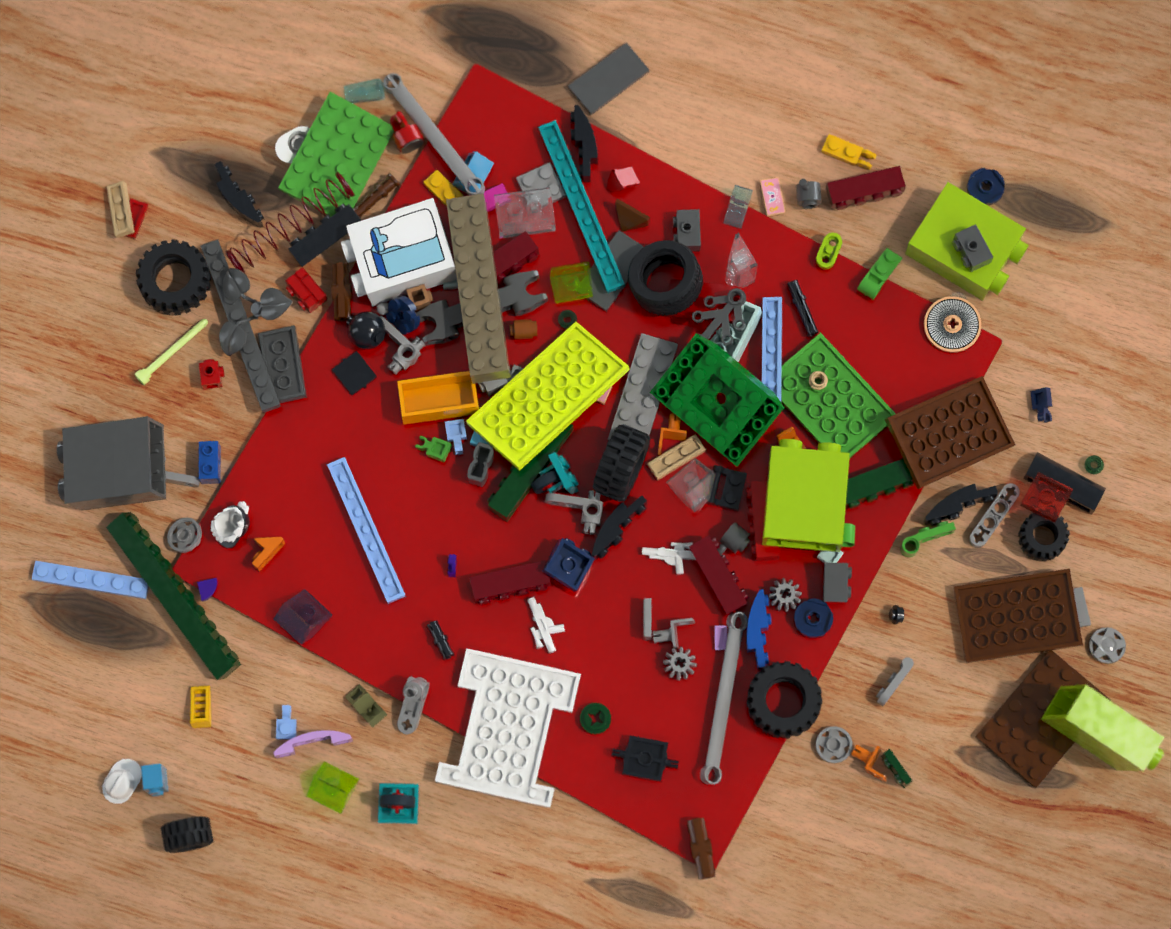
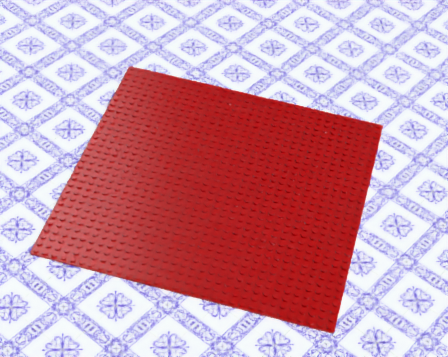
(433, 511)

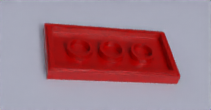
(708, 289)

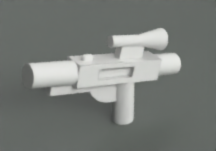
(671, 556)
(545, 626)

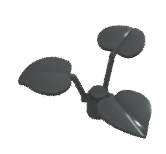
(271, 306)

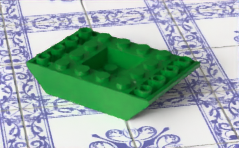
(691, 393)

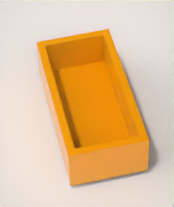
(437, 397)

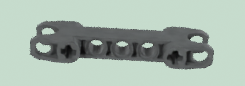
(511, 297)

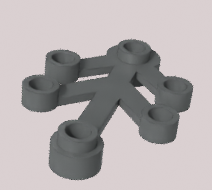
(722, 316)

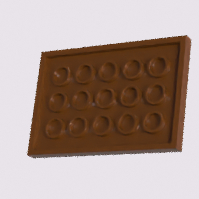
(950, 432)
(1018, 616)
(1017, 730)

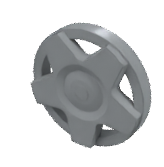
(185, 535)
(1107, 645)
(834, 744)

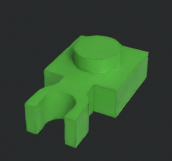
(436, 448)

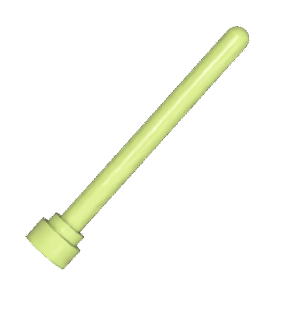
(144, 374)

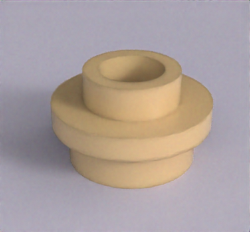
(818, 374)

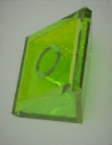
(571, 282)
(332, 787)

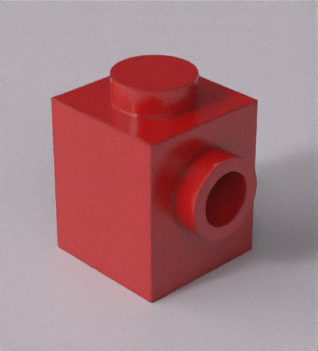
(211, 374)

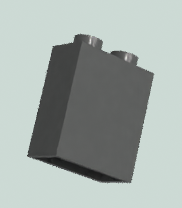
(112, 463)

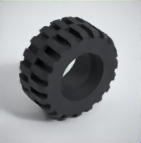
(168, 254)
(621, 462)
(791, 674)

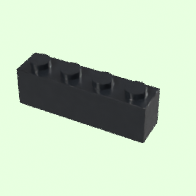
(323, 236)

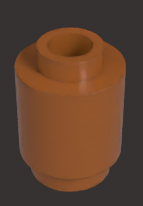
(523, 329)

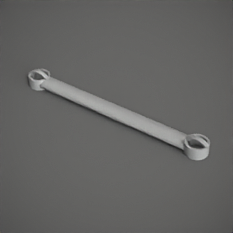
(433, 134)
(723, 698)

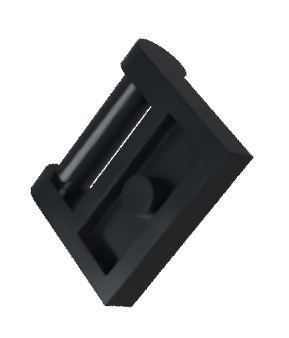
(732, 489)

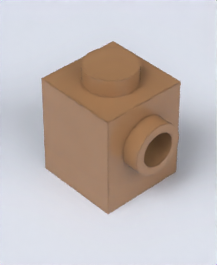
(420, 297)

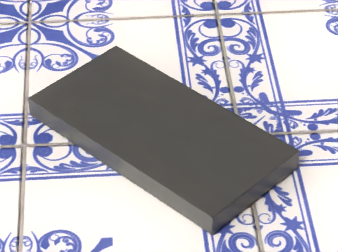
(608, 78)
(623, 251)
(283, 362)

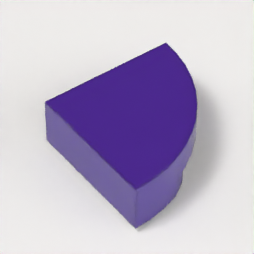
(452, 561)
(207, 588)

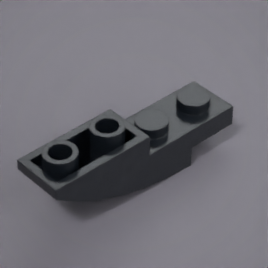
(585, 140)
(237, 198)
(952, 505)
(611, 530)

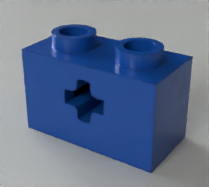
(209, 462)

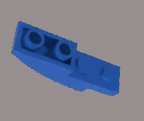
(758, 622)

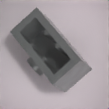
(688, 228)
(972, 248)
(836, 582)

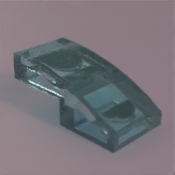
(738, 206)

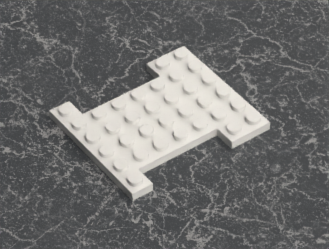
(508, 726)

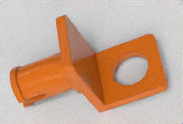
(672, 432)
(869, 758)

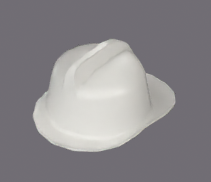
(289, 143)
(122, 781)

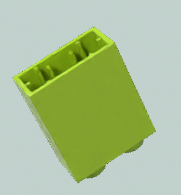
(953, 213)
(806, 496)
(1104, 729)

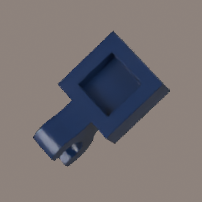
(1041, 401)

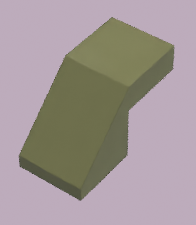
(365, 705)

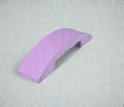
(287, 748)

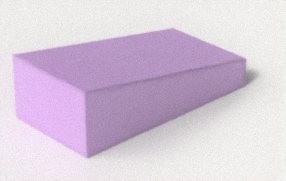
(720, 637)

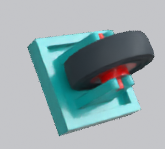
(556, 477)
(398, 803)

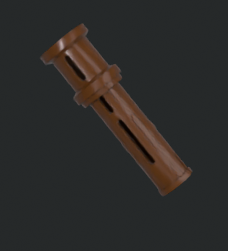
(381, 191)

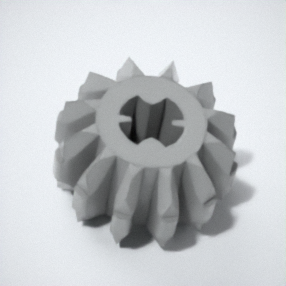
(788, 601)
(677, 669)

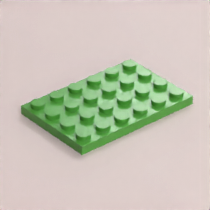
(339, 141)
(843, 411)

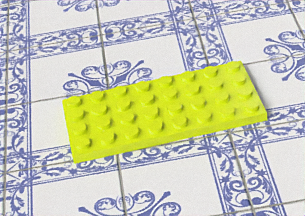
(547, 395)

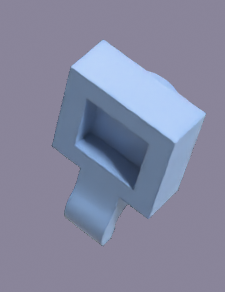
(456, 432)
(286, 727)

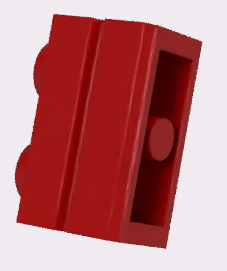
(306, 290)

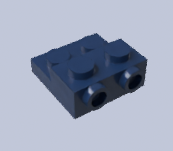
(568, 564)

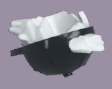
(231, 524)

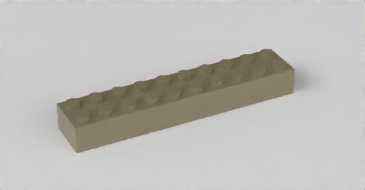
(478, 288)

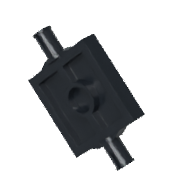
(645, 758)

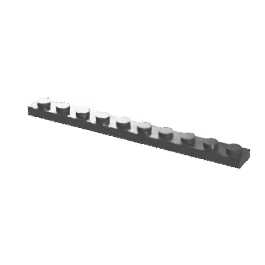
(235, 312)

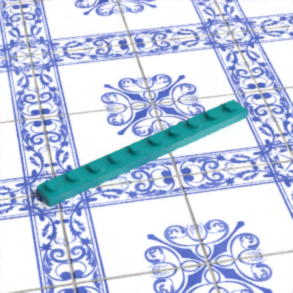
(581, 206)

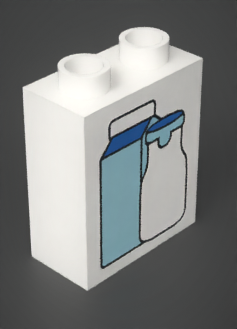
(399, 252)

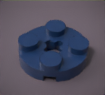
(986, 176)
(402, 314)
(815, 629)

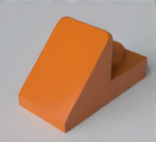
(271, 546)

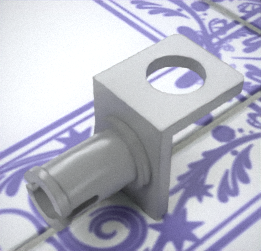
(671, 634)

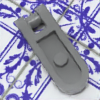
(895, 680)

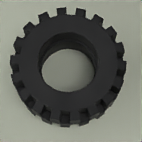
(1036, 549)
(187, 834)

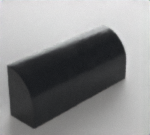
(1085, 492)

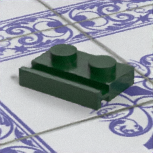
(892, 763)

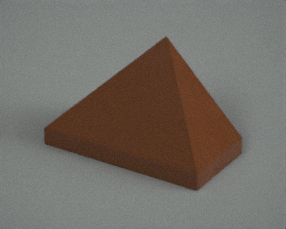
(629, 217)

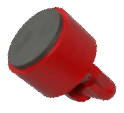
(406, 136)

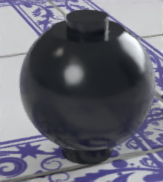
(366, 330)

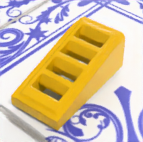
(200, 719)

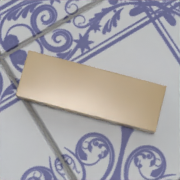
(120, 209)
(676, 457)

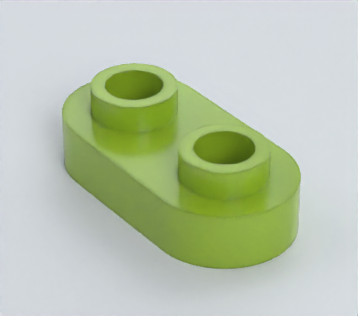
(828, 251)

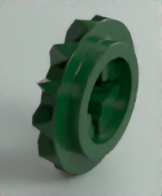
(593, 709)

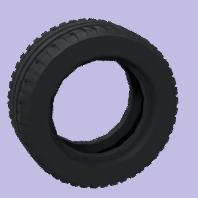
(654, 256)

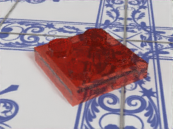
(1046, 497)

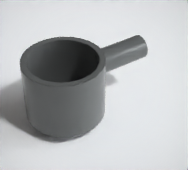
(808, 194)
(734, 539)

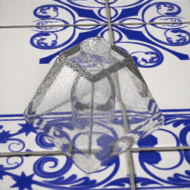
(693, 484)

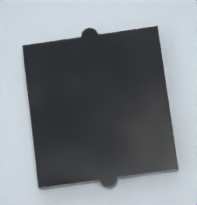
(354, 373)

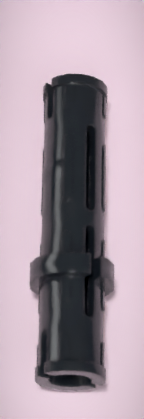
(799, 301)

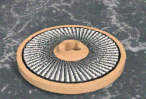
(942, 334)

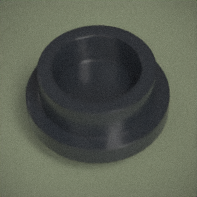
(896, 614)

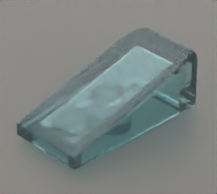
(365, 91)

